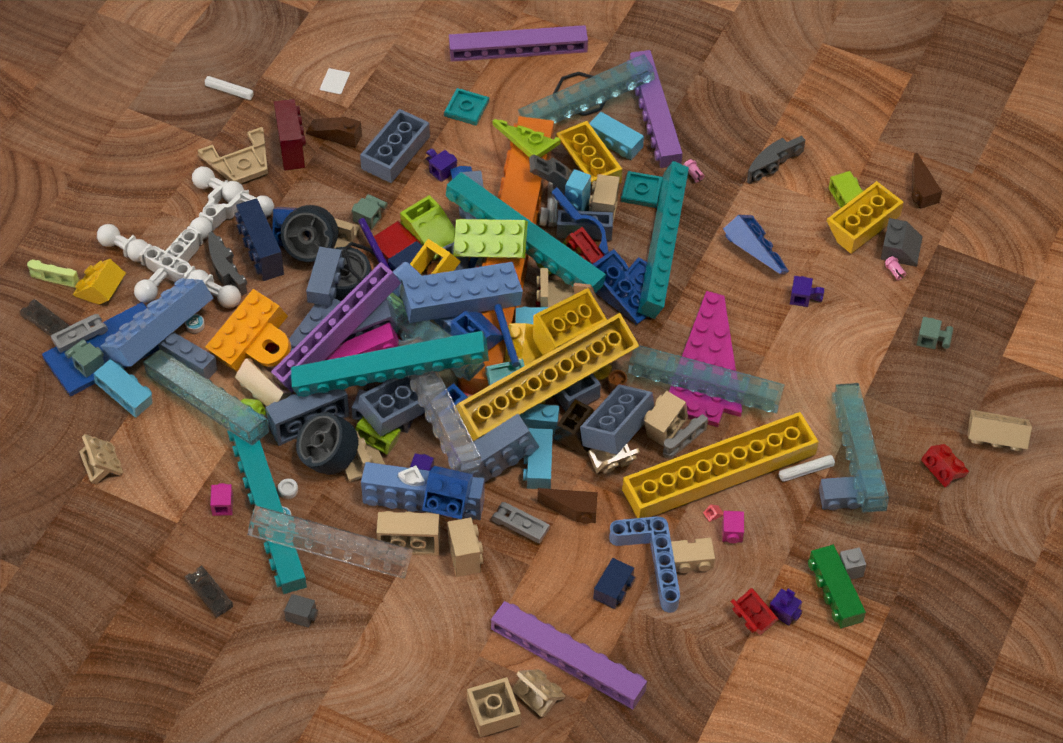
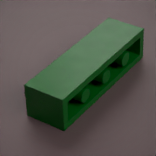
(837, 586)

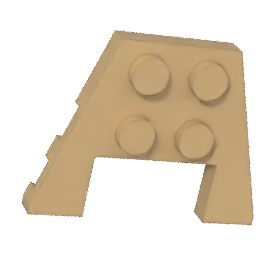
(242, 164)

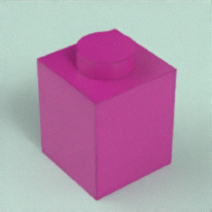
(221, 499)
(733, 526)

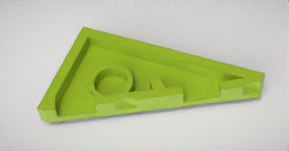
(527, 139)

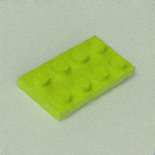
(490, 238)

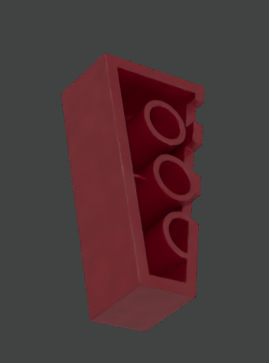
(290, 134)

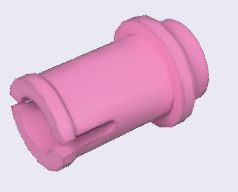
(693, 170)
(893, 265)

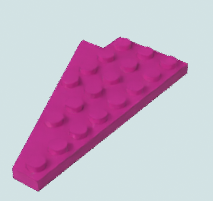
(709, 344)

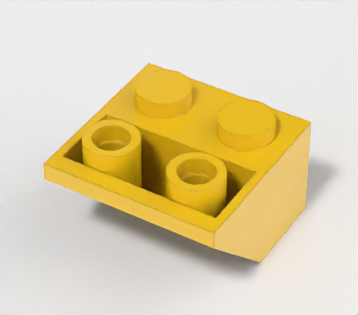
(99, 282)

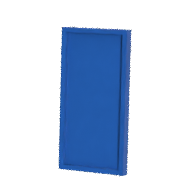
(64, 369)

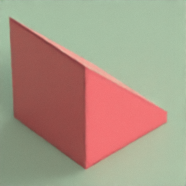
(713, 512)

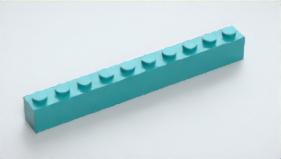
(663, 240)
(539, 244)
(389, 363)
(264, 494)

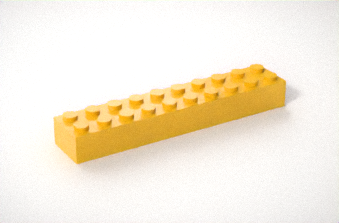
(546, 376)
(719, 466)

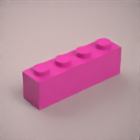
(374, 340)

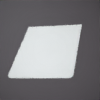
(334, 81)

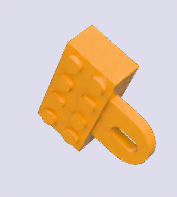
(248, 333)

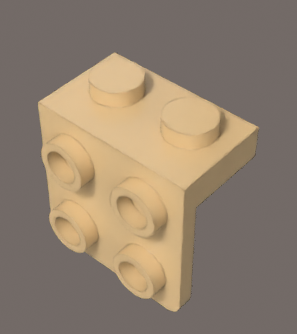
(552, 290)
(606, 462)

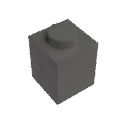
(300, 610)

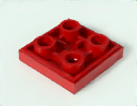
(394, 239)

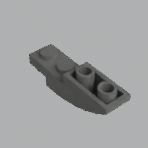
(769, 159)
(550, 170)
(223, 264)

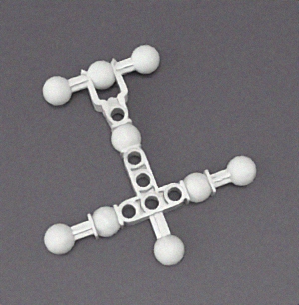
(174, 261)

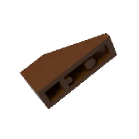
(337, 129)
(924, 187)
(576, 505)

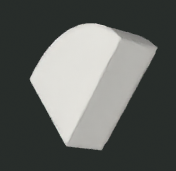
(411, 477)

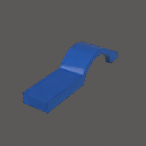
(577, 217)

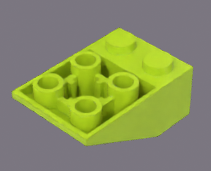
(428, 221)

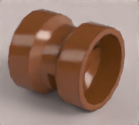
(615, 378)

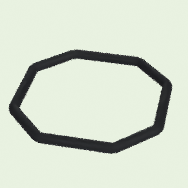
(585, 75)
(348, 260)

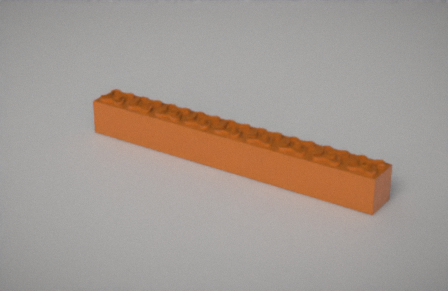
(524, 194)

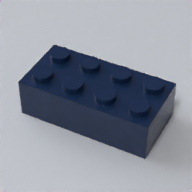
(259, 239)

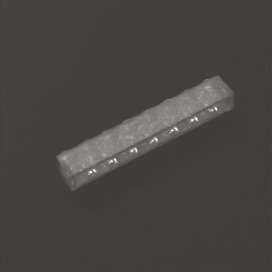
(444, 418)
(329, 542)

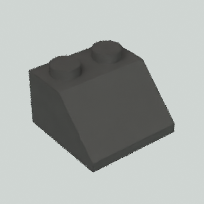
(902, 242)

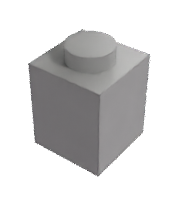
(853, 562)

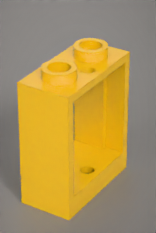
(426, 254)

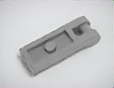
(81, 330)
(685, 437)
(520, 522)

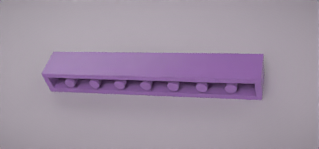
(518, 43)
(658, 118)
(339, 322)
(569, 654)

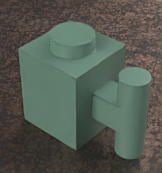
(369, 209)
(931, 333)
(86, 357)

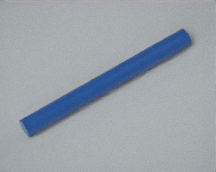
(506, 335)

